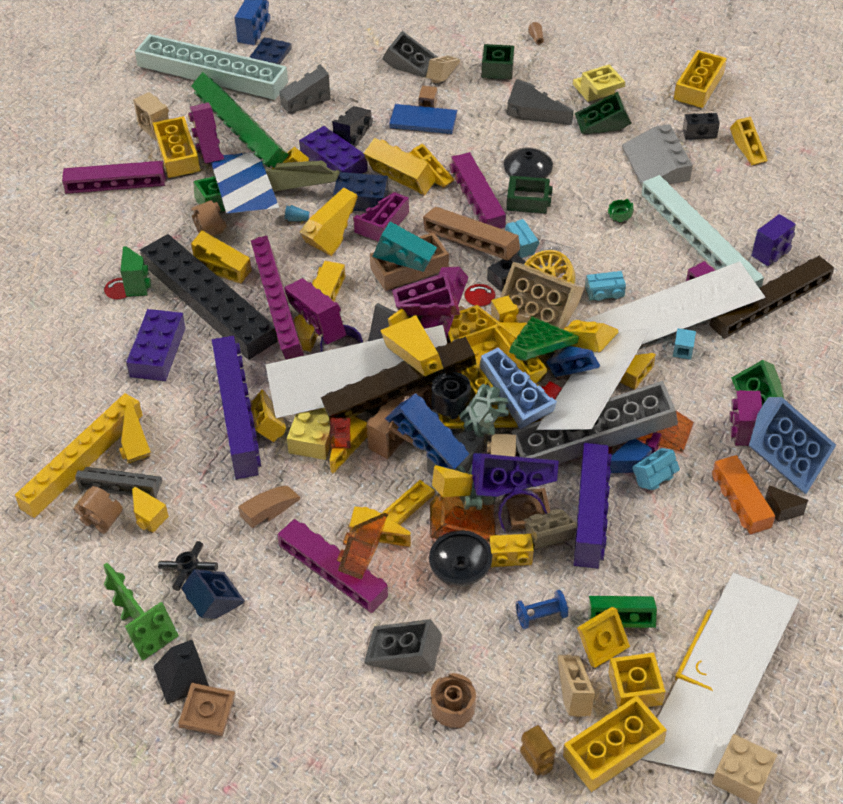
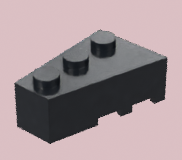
(353, 124)

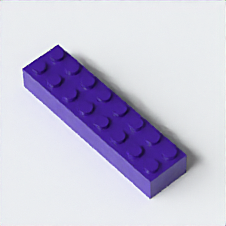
(236, 408)

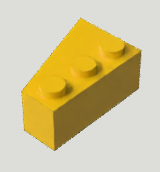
(221, 258)

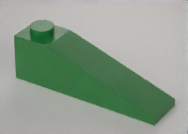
(760, 378)

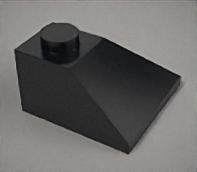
(178, 670)

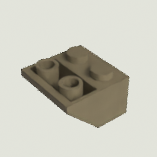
(550, 528)

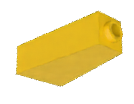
(412, 345)

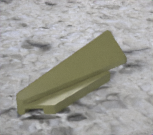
(300, 174)

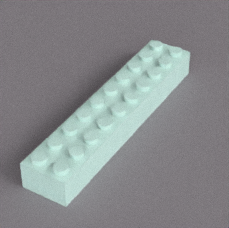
(224, 68)

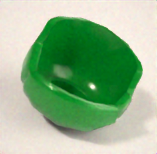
(621, 210)

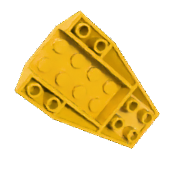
(485, 335)

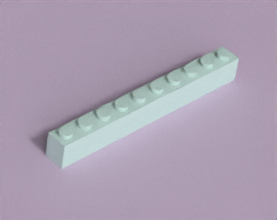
(694, 227)

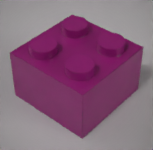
(744, 415)

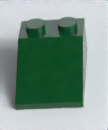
(604, 116)

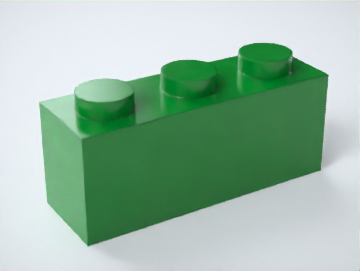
(632, 610)

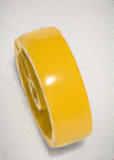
(551, 257)

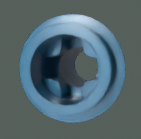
(294, 213)

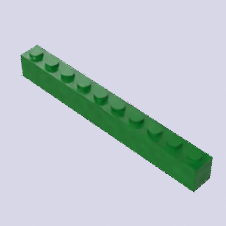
(240, 122)

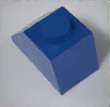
(628, 456)

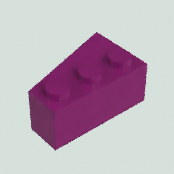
(205, 132)
(375, 220)
(428, 297)

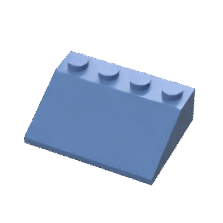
(790, 443)

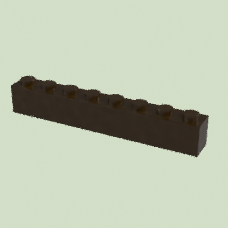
(777, 293)
(395, 382)

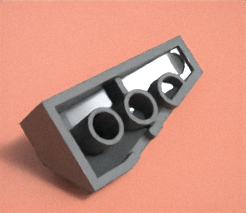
(532, 105)

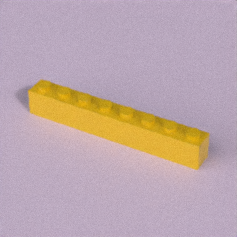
(76, 456)

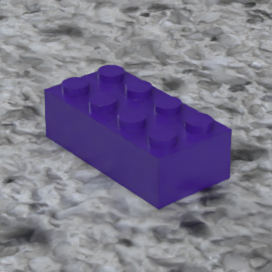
(333, 150)
(156, 345)

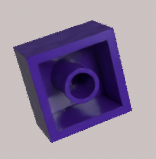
(773, 240)

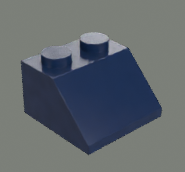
(211, 593)

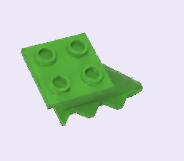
(148, 629)

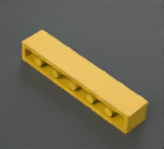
(329, 281)

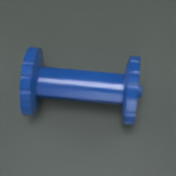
(542, 609)

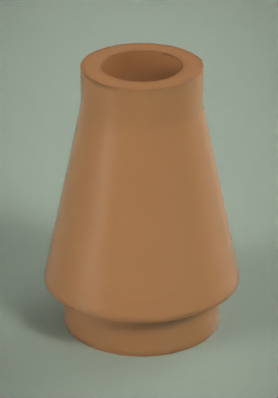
(536, 32)

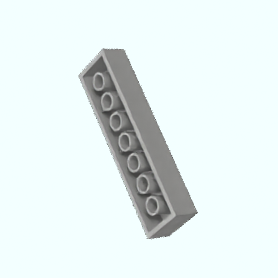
(621, 420)

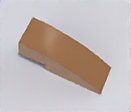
(267, 505)

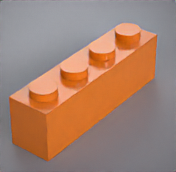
(743, 494)

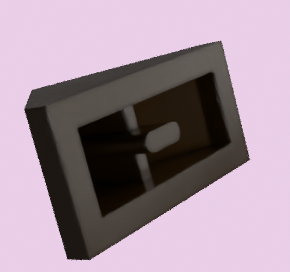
(785, 504)

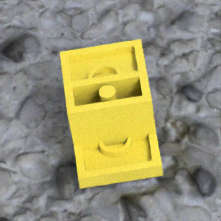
(598, 83)

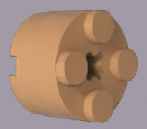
(207, 218)
(98, 509)
(453, 700)

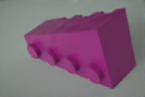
(316, 309)

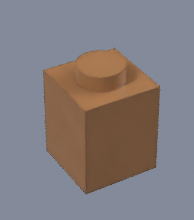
(428, 96)

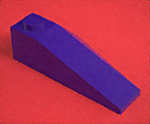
(507, 474)

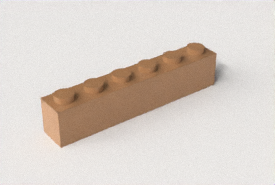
(471, 233)

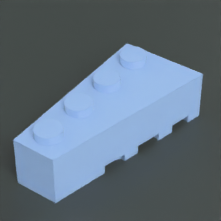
(525, 399)

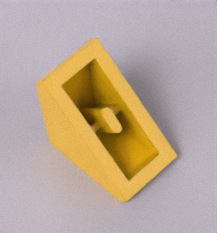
(451, 482)

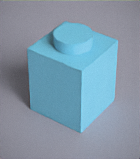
(684, 343)

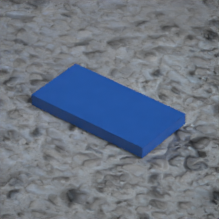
(423, 119)

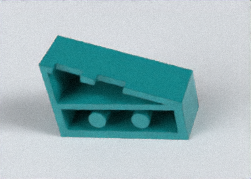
(404, 248)

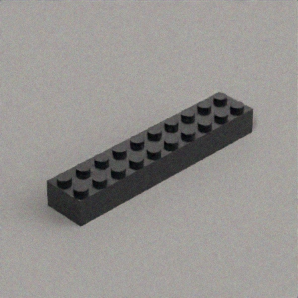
(209, 296)

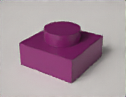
(654, 442)

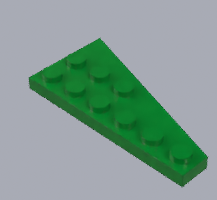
(540, 338)

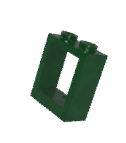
(529, 204)

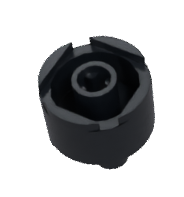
(451, 394)

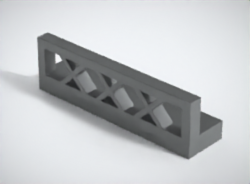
(118, 481)

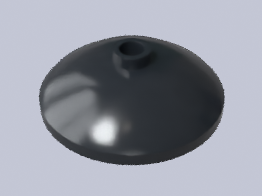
(528, 163)
(460, 549)

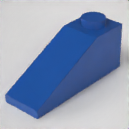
(572, 360)

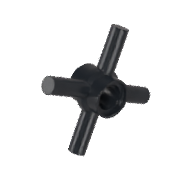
(186, 563)

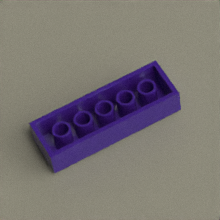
(592, 506)

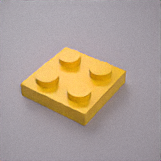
(603, 637)

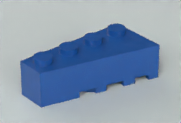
(428, 432)

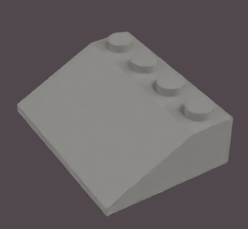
(658, 154)

